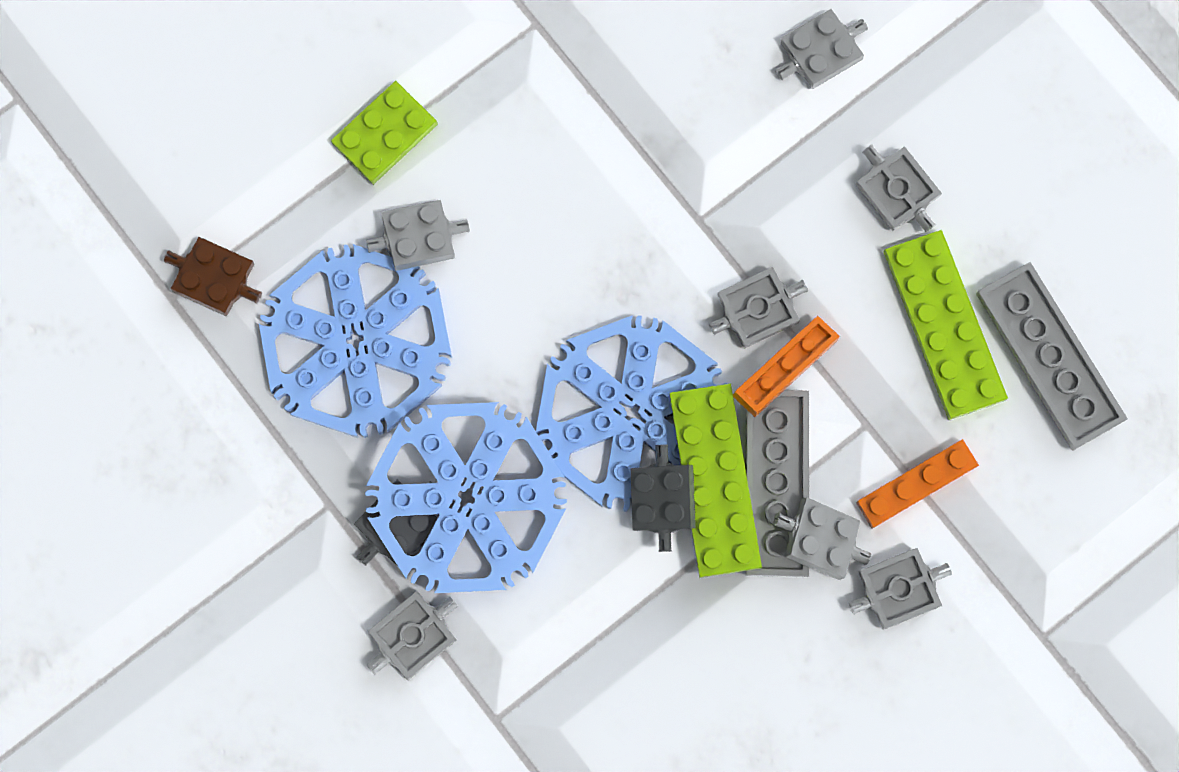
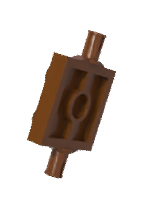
(212, 276)

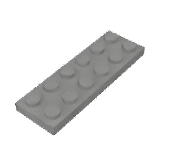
(1051, 356)
(778, 476)

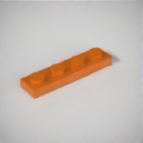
(786, 366)
(917, 483)

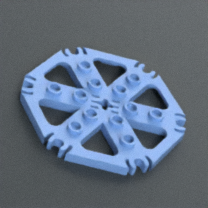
(332, 357)
(608, 393)
(437, 497)

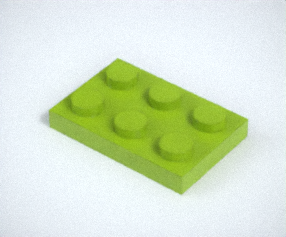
(384, 132)

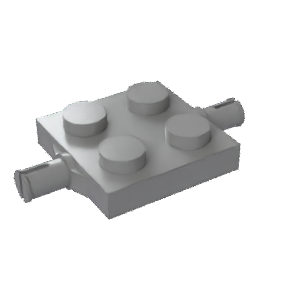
(822, 49)
(898, 188)
(417, 235)
(758, 307)
(822, 538)
(900, 588)
(412, 635)

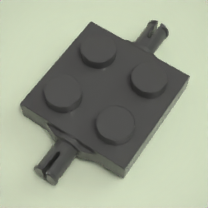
(663, 498)
(408, 531)

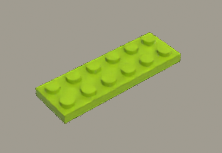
(945, 325)
(724, 516)

